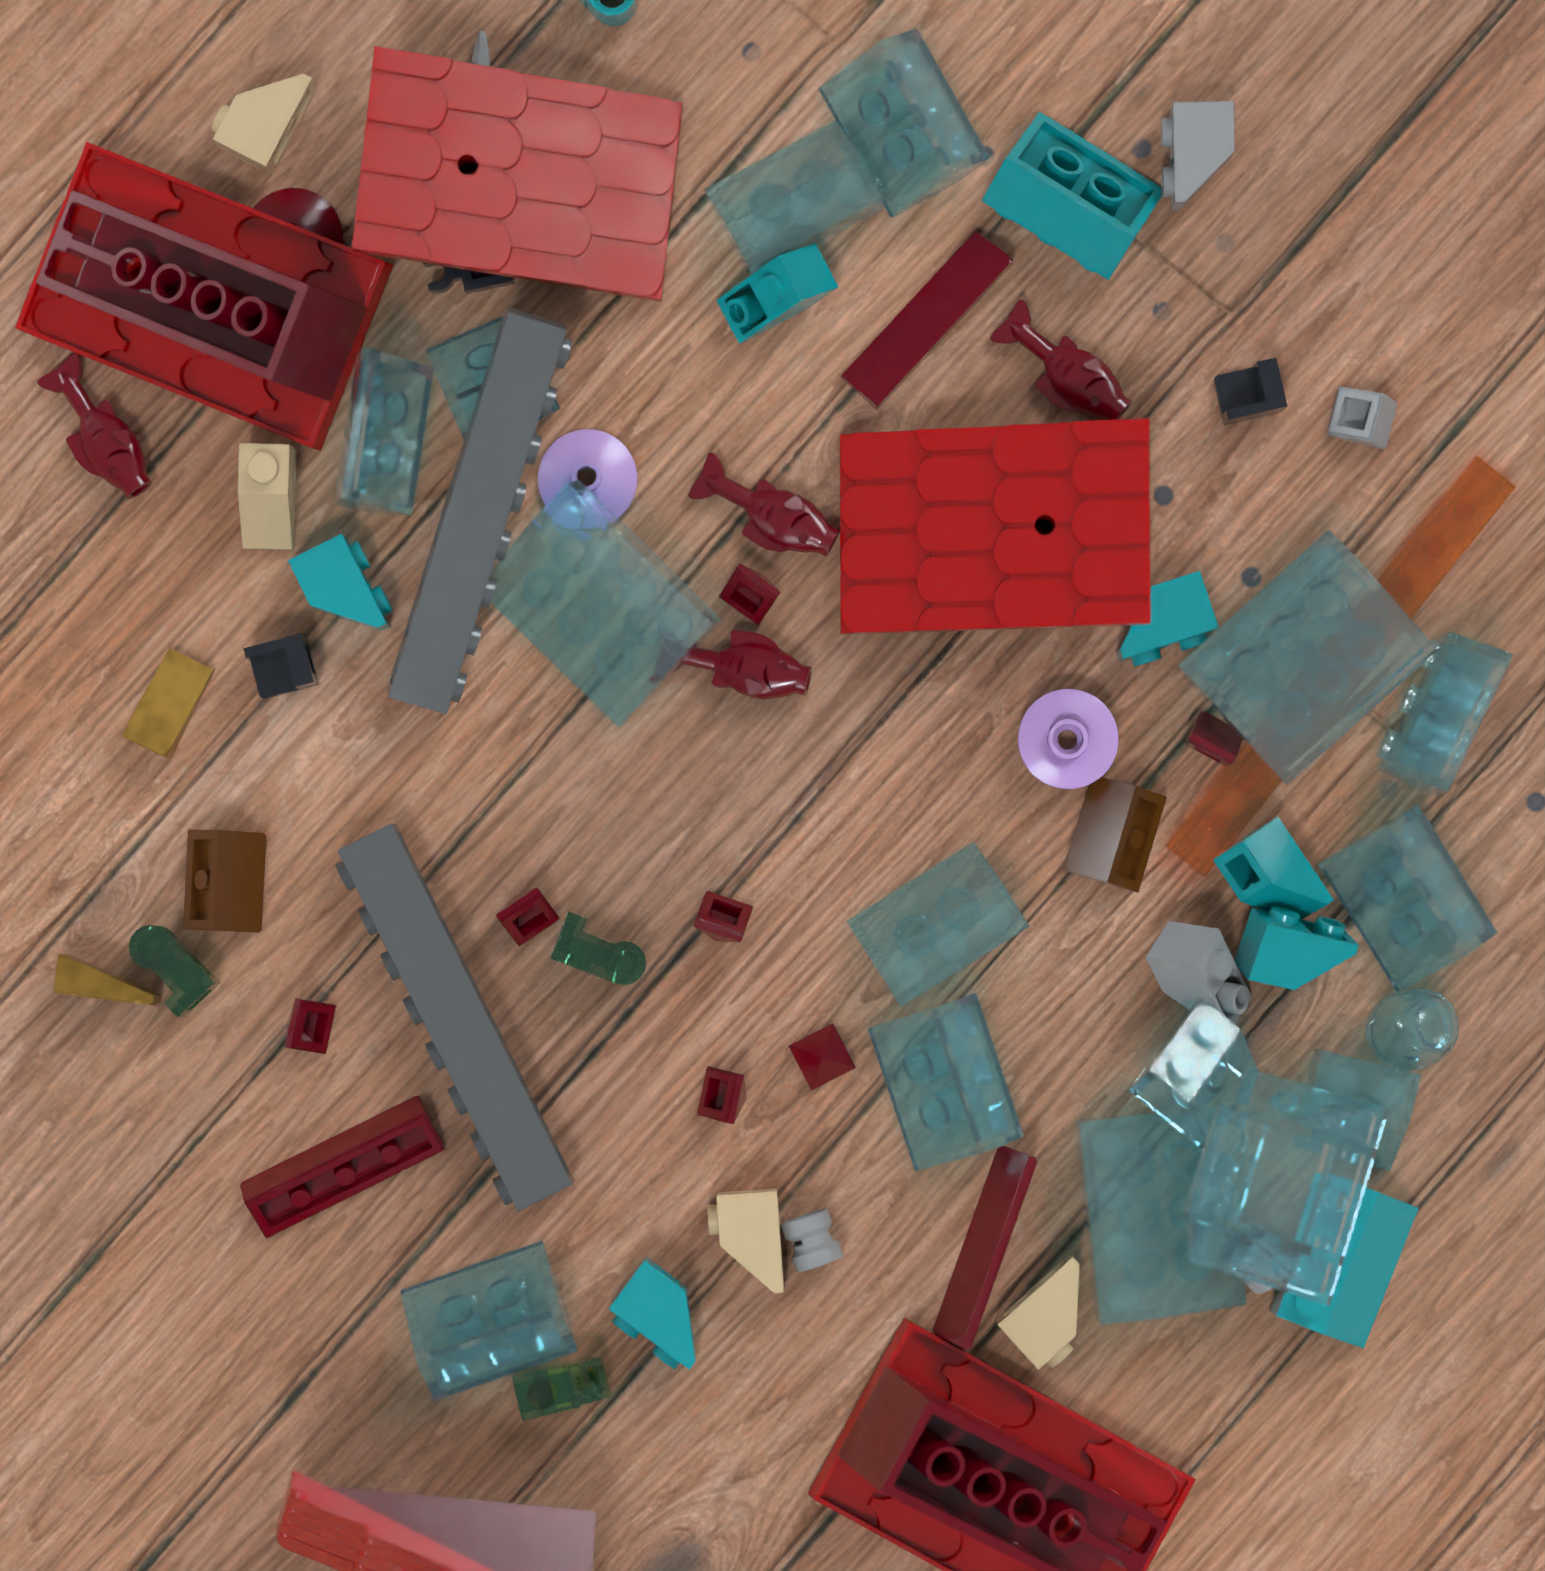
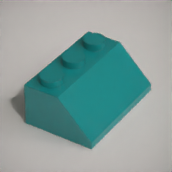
(1072, 195)
(1364, 1275)

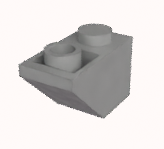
(1199, 146)
(1197, 964)

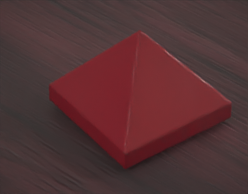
(750, 593)
(527, 915)
(723, 918)
(309, 1026)
(822, 1056)
(722, 1095)

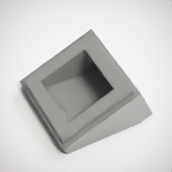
(1362, 417)

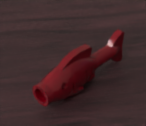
(1073, 376)
(104, 442)
(777, 517)
(753, 667)

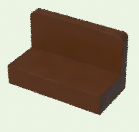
(1115, 833)
(224, 880)

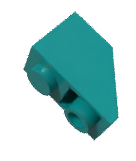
(777, 292)
(337, 585)
(1178, 615)
(1272, 871)
(1289, 950)
(659, 1310)

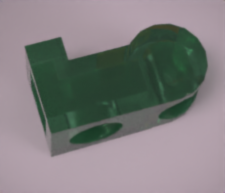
(616, 962)
(175, 965)
(560, 1387)

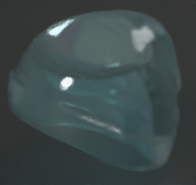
(1412, 1029)

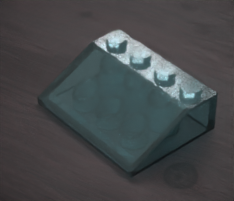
(599, 602)
(1307, 657)
(1134, 1205)

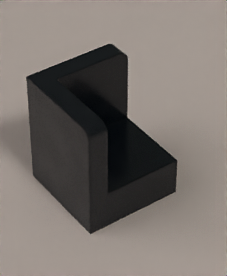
(1250, 392)
(282, 666)

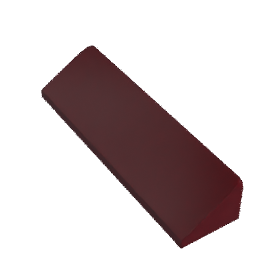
(927, 319)
(341, 1166)
(984, 1246)

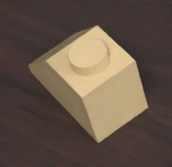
(263, 121)
(267, 495)
(750, 1232)
(1046, 1316)

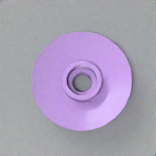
(595, 450)
(1087, 720)

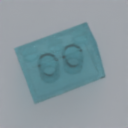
(904, 121)
(795, 197)
(383, 433)
(1442, 713)
(1408, 898)
(937, 924)
(946, 1082)
(487, 1321)

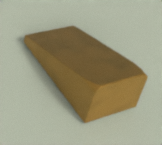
(168, 704)
(85, 980)

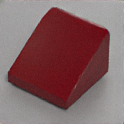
(1214, 739)

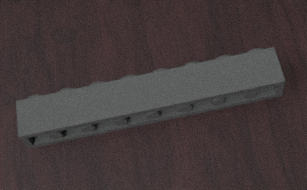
(477, 510)
(455, 1017)

